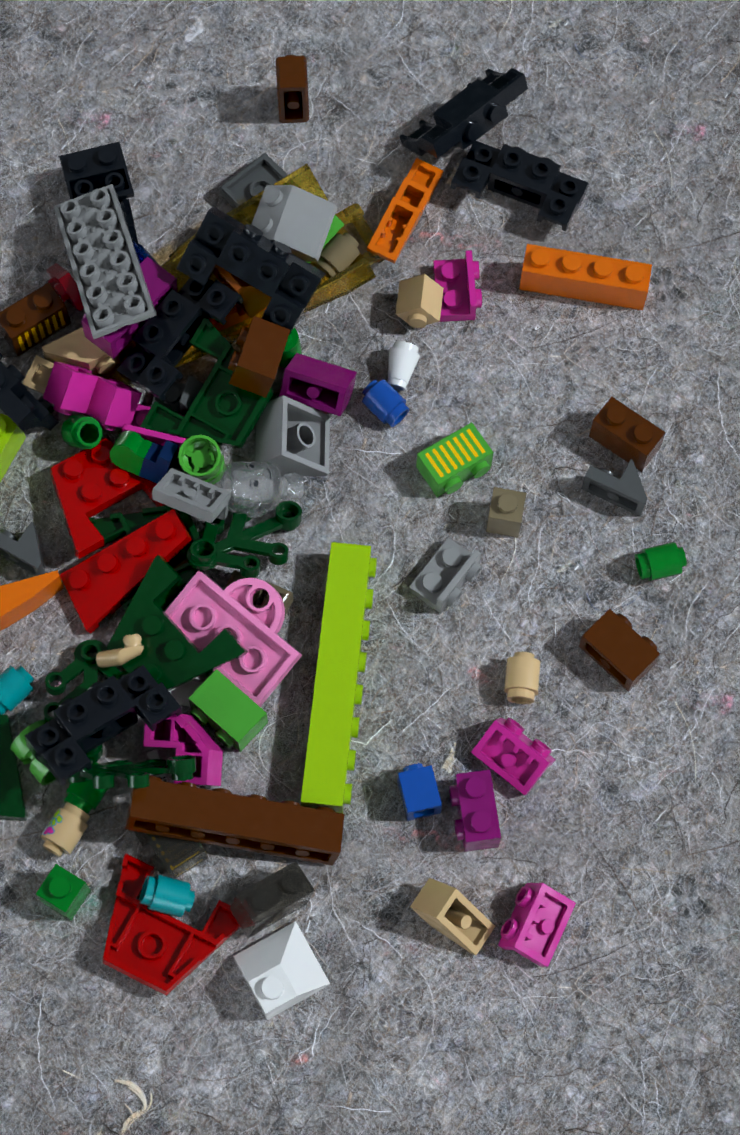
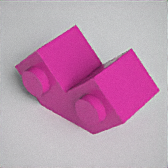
(80, 391)
(188, 738)

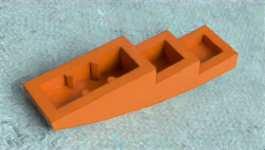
(405, 210)
(26, 596)

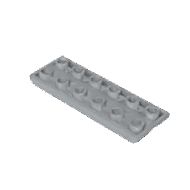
(104, 261)

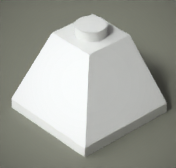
(281, 970)

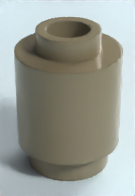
(338, 254)

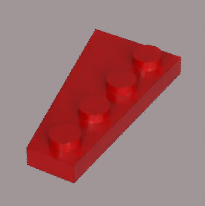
(115, 572)

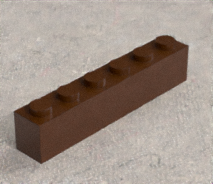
(236, 821)

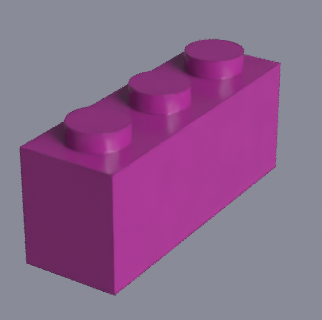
(159, 285)

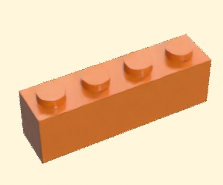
(585, 277)

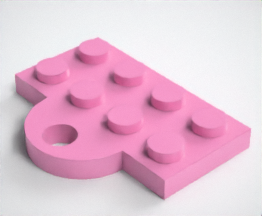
(207, 609)

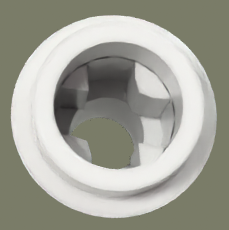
(401, 364)

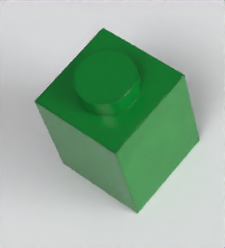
(63, 892)

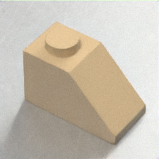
(79, 351)
(452, 915)

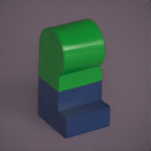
(143, 456)

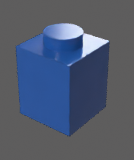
(419, 791)

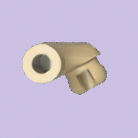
(120, 656)

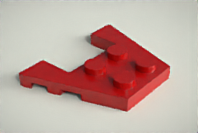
(90, 485)
(153, 944)

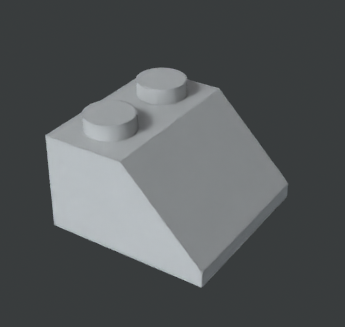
(295, 219)
(293, 437)

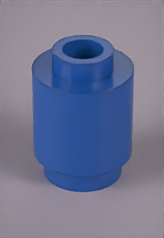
(385, 402)

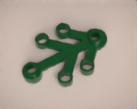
(207, 554)
(89, 666)
(137, 773)

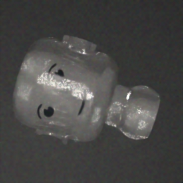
(259, 487)

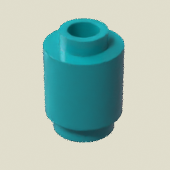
(14, 687)
(167, 895)

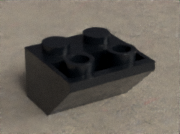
(96, 169)

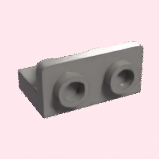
(192, 496)
(445, 575)

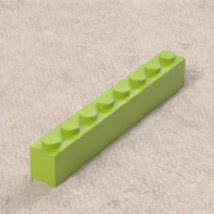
(337, 677)

